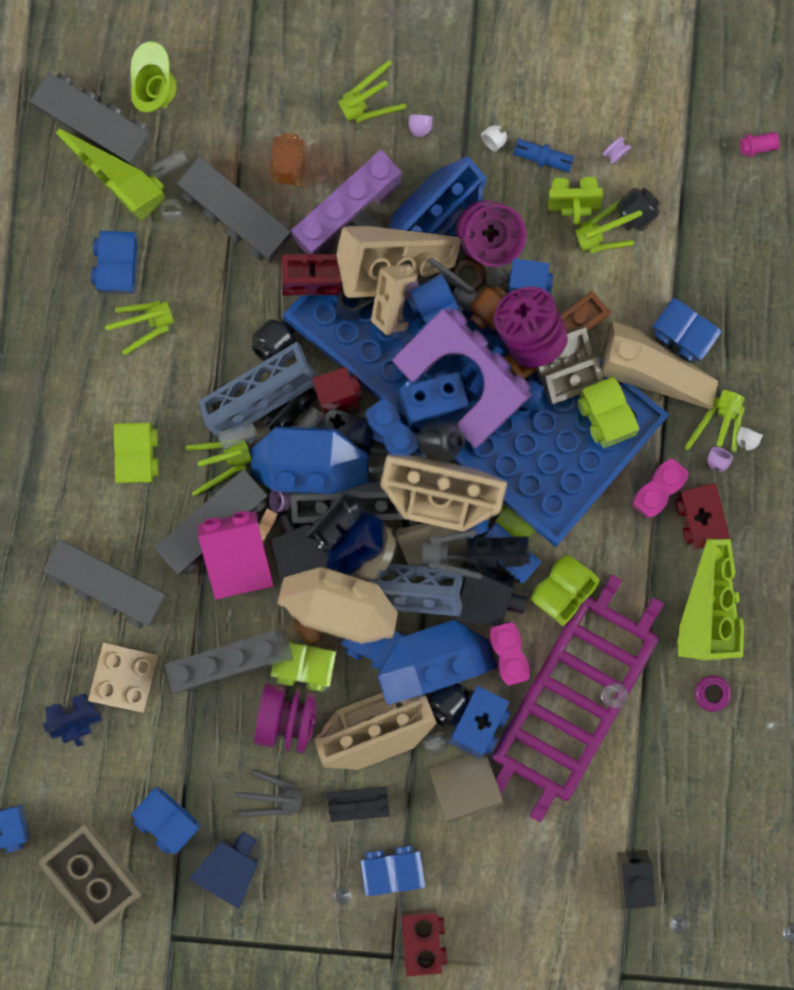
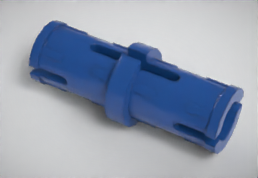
(543, 155)

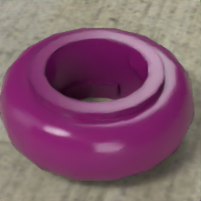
(725, 693)

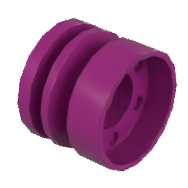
(498, 247)
(531, 327)
(285, 718)

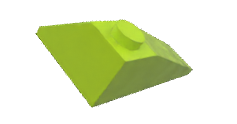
(127, 183)
(710, 618)

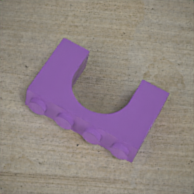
(372, 182)
(502, 389)

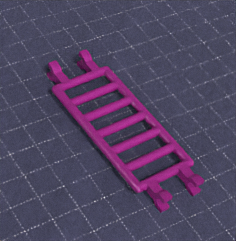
(543, 679)

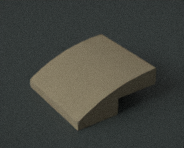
(572, 369)
(412, 540)
(465, 787)

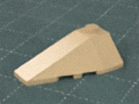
(368, 248)
(648, 364)

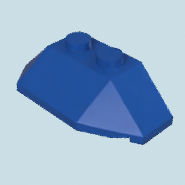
(441, 199)
(308, 461)
(434, 661)

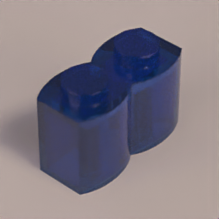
(357, 545)

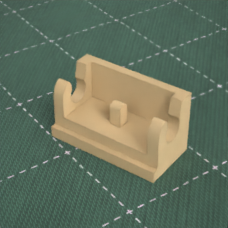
(391, 297)

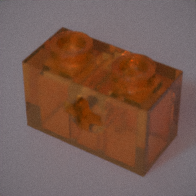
(287, 159)

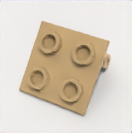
(122, 677)

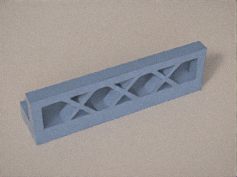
(258, 397)
(421, 597)

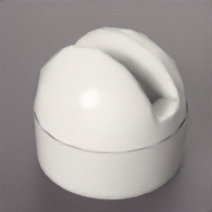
(493, 138)
(748, 438)

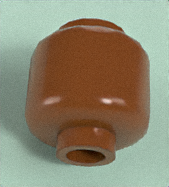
(484, 307)

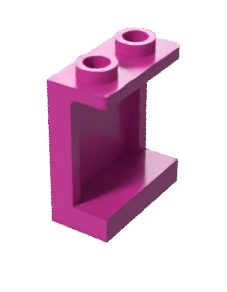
(234, 554)

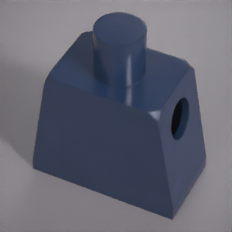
(228, 869)

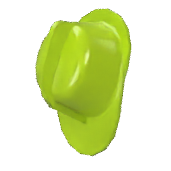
(151, 78)

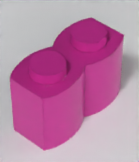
(664, 481)
(511, 661)

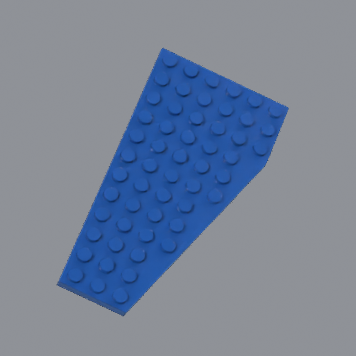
(542, 453)

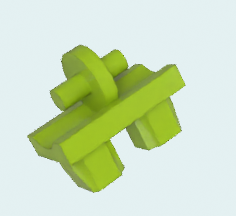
(575, 201)

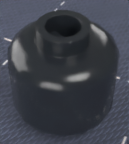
(635, 201)
(272, 338)
(441, 439)
(449, 704)

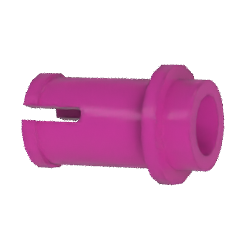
(760, 143)

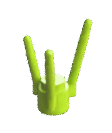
(354, 104)
(590, 236)
(156, 313)
(730, 408)
(234, 455)

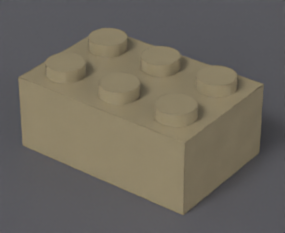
(91, 876)

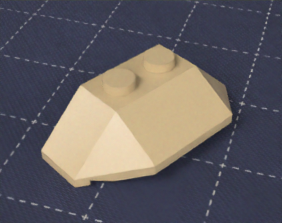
(441, 491)
(339, 605)
(373, 731)

